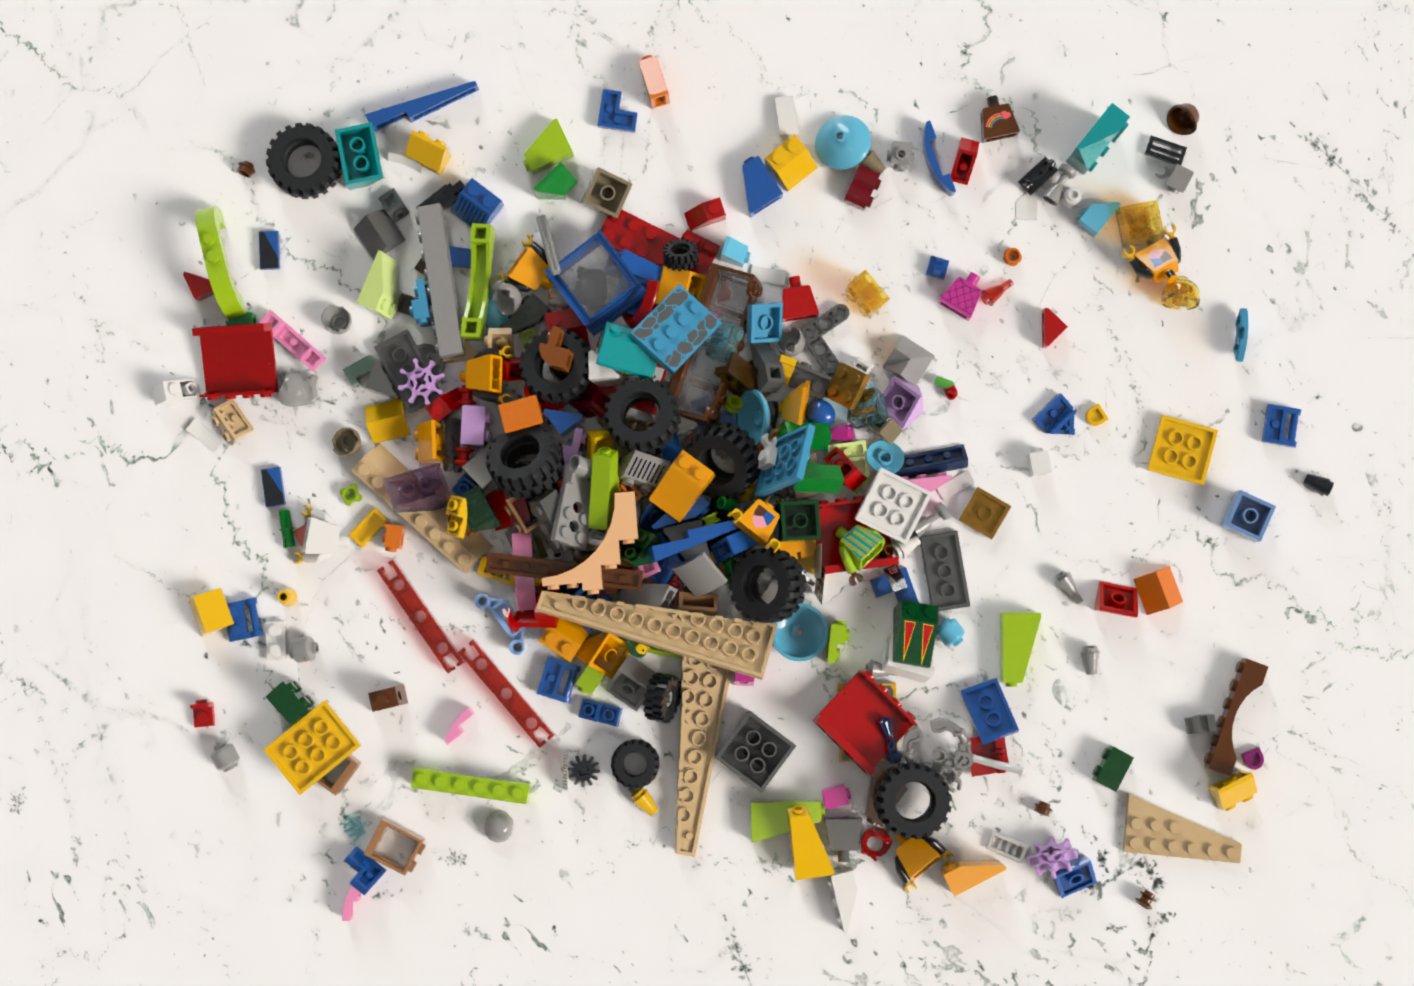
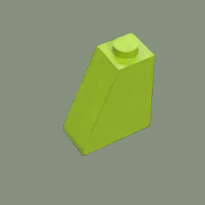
(548, 149)

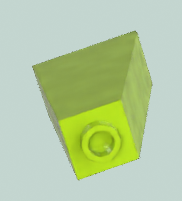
(603, 488)
(1016, 644)
(771, 817)

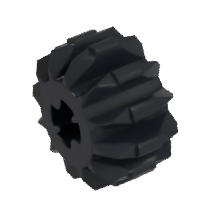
(584, 762)

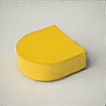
(1095, 416)

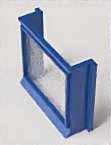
(597, 283)

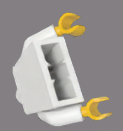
(320, 537)

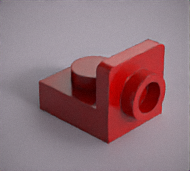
(203, 713)

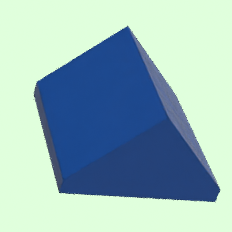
(564, 421)
(1076, 880)

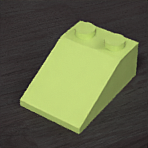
(381, 287)

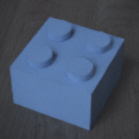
(1247, 516)

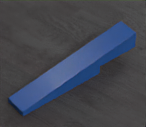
(420, 106)
(691, 538)

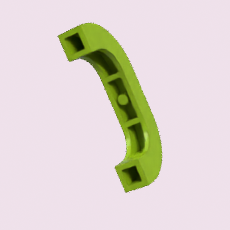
(208, 225)

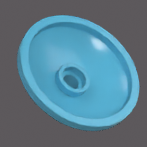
(848, 150)
(754, 415)
(812, 639)

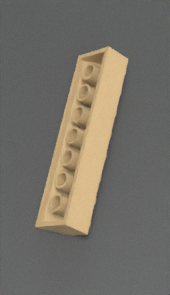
(431, 524)

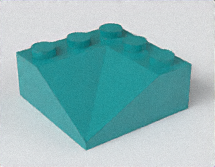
(1095, 143)

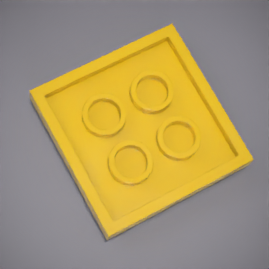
(1182, 450)

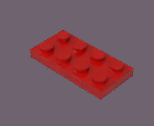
(637, 237)

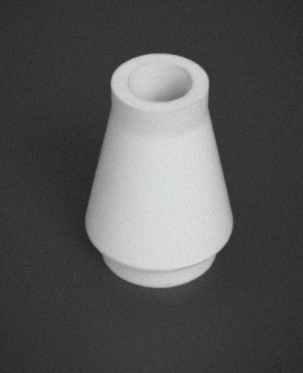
(902, 550)

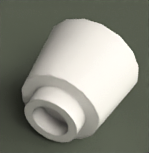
(1071, 198)

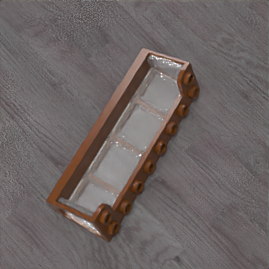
(694, 383)

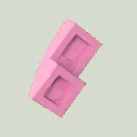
(456, 730)
(353, 895)

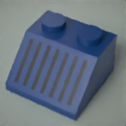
(476, 204)

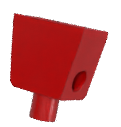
(798, 301)

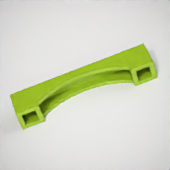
(475, 315)
(469, 785)

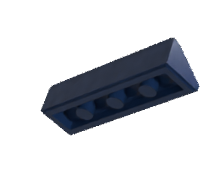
(934, 461)

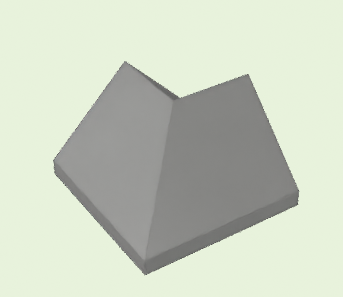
(908, 360)
(478, 471)

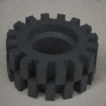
(680, 254)

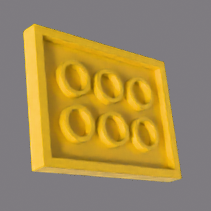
(312, 747)

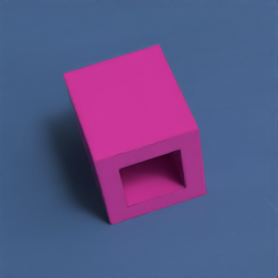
(836, 796)

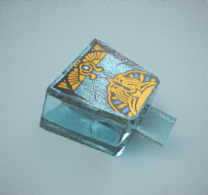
(870, 408)

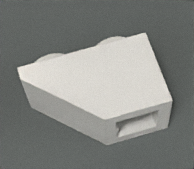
(175, 391)

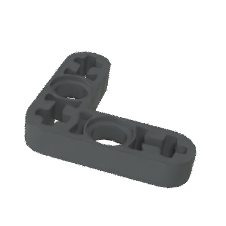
(818, 339)

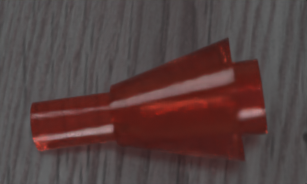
(991, 295)

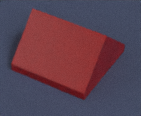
(1117, 599)

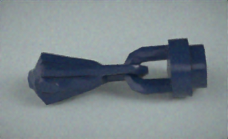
(886, 726)

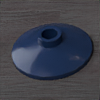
(650, 516)

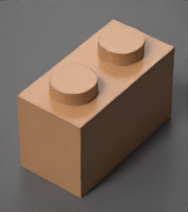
(703, 604)

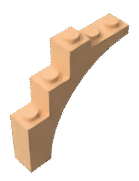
(589, 573)

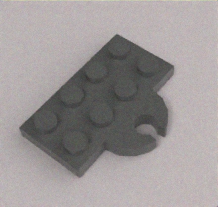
(399, 354)

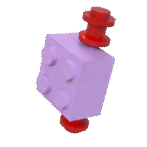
(474, 426)

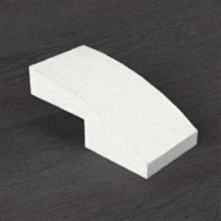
(786, 116)

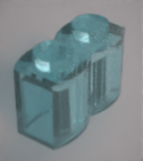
(724, 341)

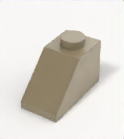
(886, 430)

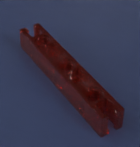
(412, 605)
(497, 682)

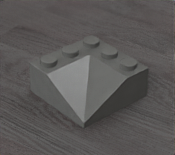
(755, 751)

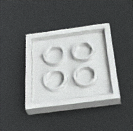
(893, 505)

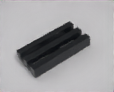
(1148, 152)

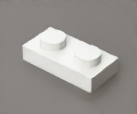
(276, 640)

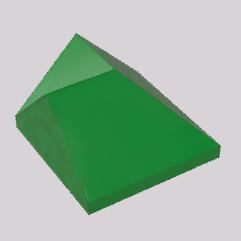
(555, 184)

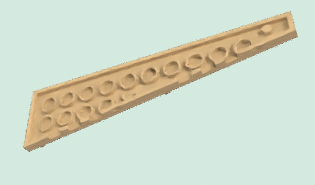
(709, 639)
(701, 714)

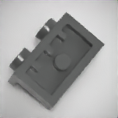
(819, 379)

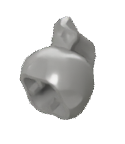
(298, 390)

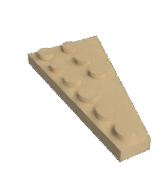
(1166, 834)

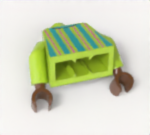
(859, 548)

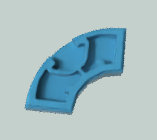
(1241, 334)

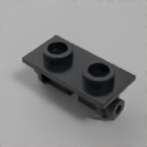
(1038, 175)

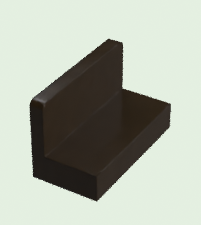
(737, 373)

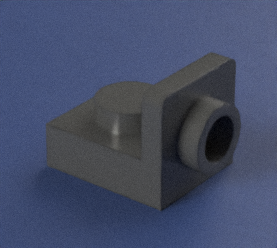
(393, 205)

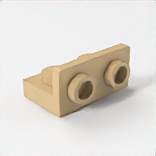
(499, 338)
(231, 421)

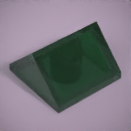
(480, 511)

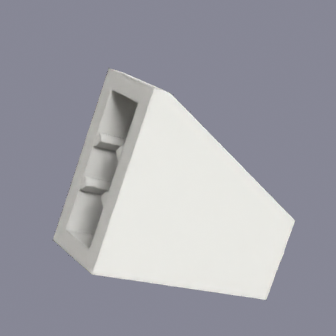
(910, 672)

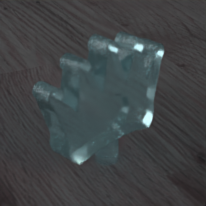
(356, 827)

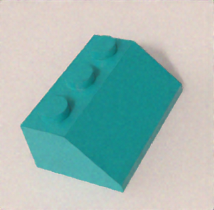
(359, 155)
(622, 353)

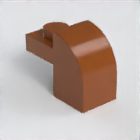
(553, 354)

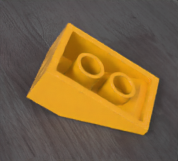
(430, 442)
(681, 486)
(564, 639)
(967, 874)

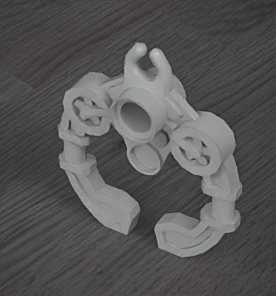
(941, 759)

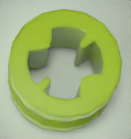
(737, 401)
(711, 519)

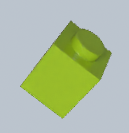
(589, 680)

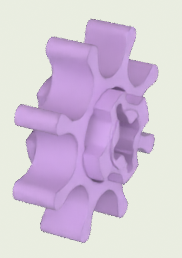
(425, 374)
(1053, 857)

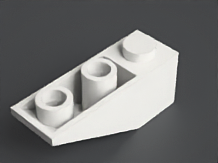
(845, 893)

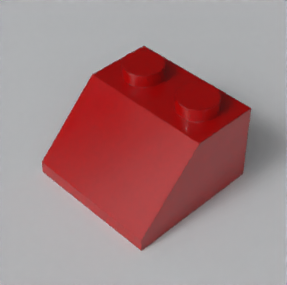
(568, 320)
(497, 501)

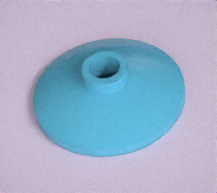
(883, 450)

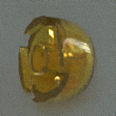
(1181, 294)

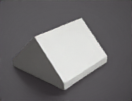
(602, 375)

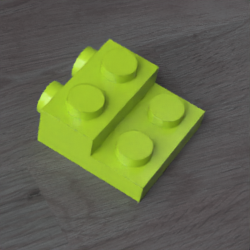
(837, 635)

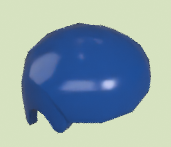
(820, 412)

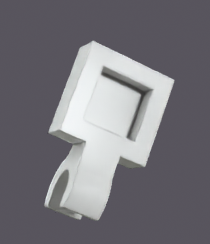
(768, 455)

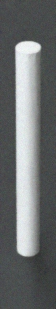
(994, 763)

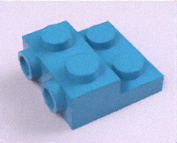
(420, 306)
(764, 322)

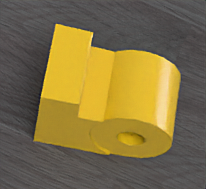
(788, 367)

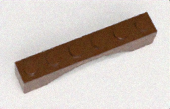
(1248, 678)

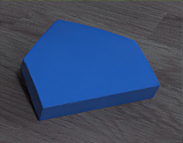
(1056, 417)

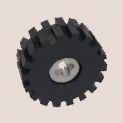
(662, 697)

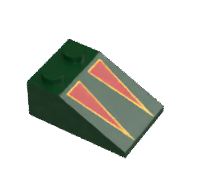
(914, 633)

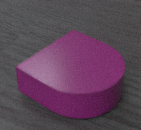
(1253, 758)

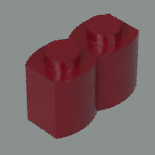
(862, 187)
(591, 403)

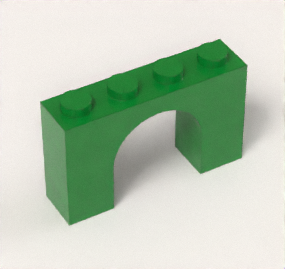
(817, 477)

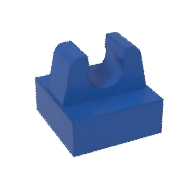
(937, 267)

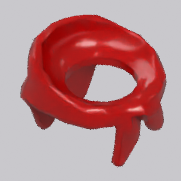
(879, 833)

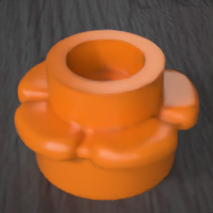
(1017, 256)

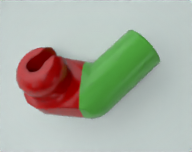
(948, 386)

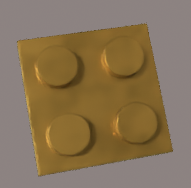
(847, 386)
(984, 513)

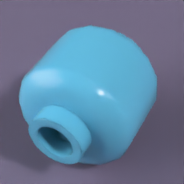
(950, 632)

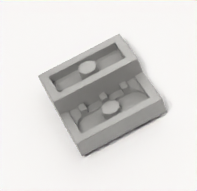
(700, 574)

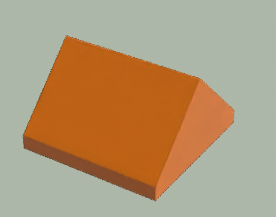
(520, 413)
(1158, 590)

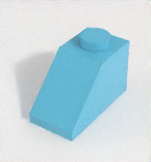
(1096, 216)
(735, 252)

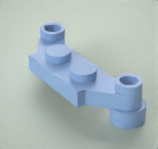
(495, 606)

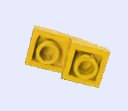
(458, 510)

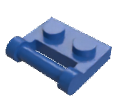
(1275, 425)
(239, 629)
(552, 678)

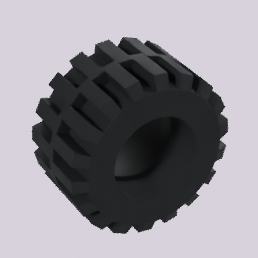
(623, 776)

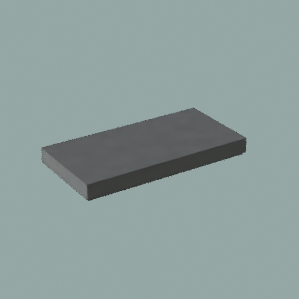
(944, 571)

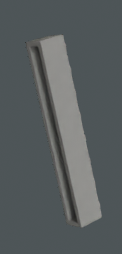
(441, 281)

